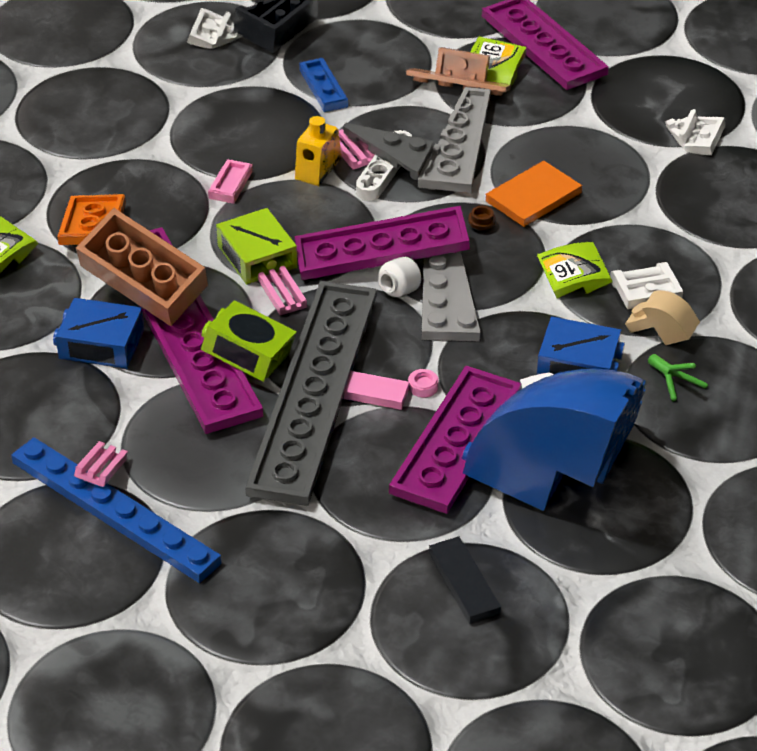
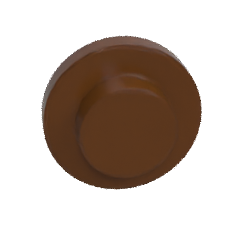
(482, 218)

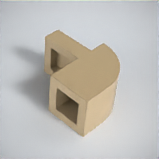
(667, 314)

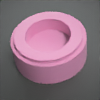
(423, 383)

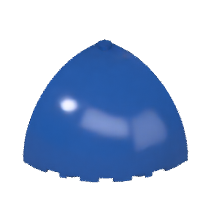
(556, 428)

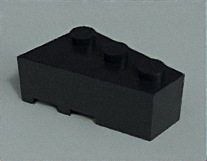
(274, 21)

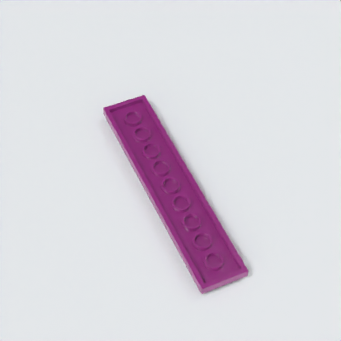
(212, 387)

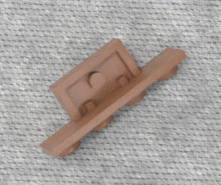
(460, 68)

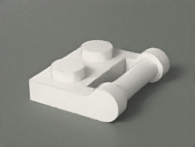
(639, 284)

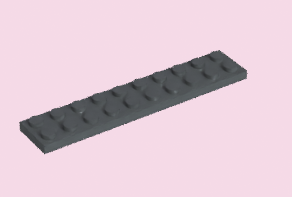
(311, 394)

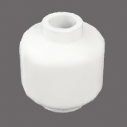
(399, 277)

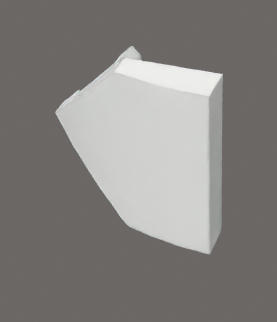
(212, 30)
(696, 133)

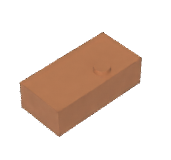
(142, 266)

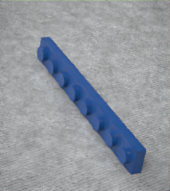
(118, 511)

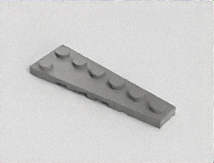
(457, 152)
(447, 300)

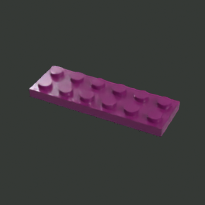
(545, 42)
(381, 241)
(435, 465)

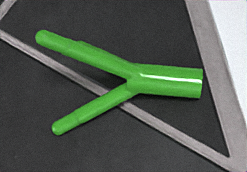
(674, 370)

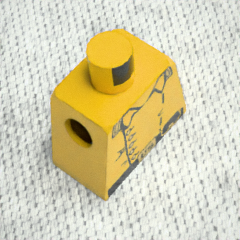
(317, 151)

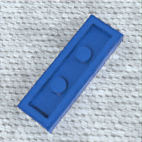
(323, 85)

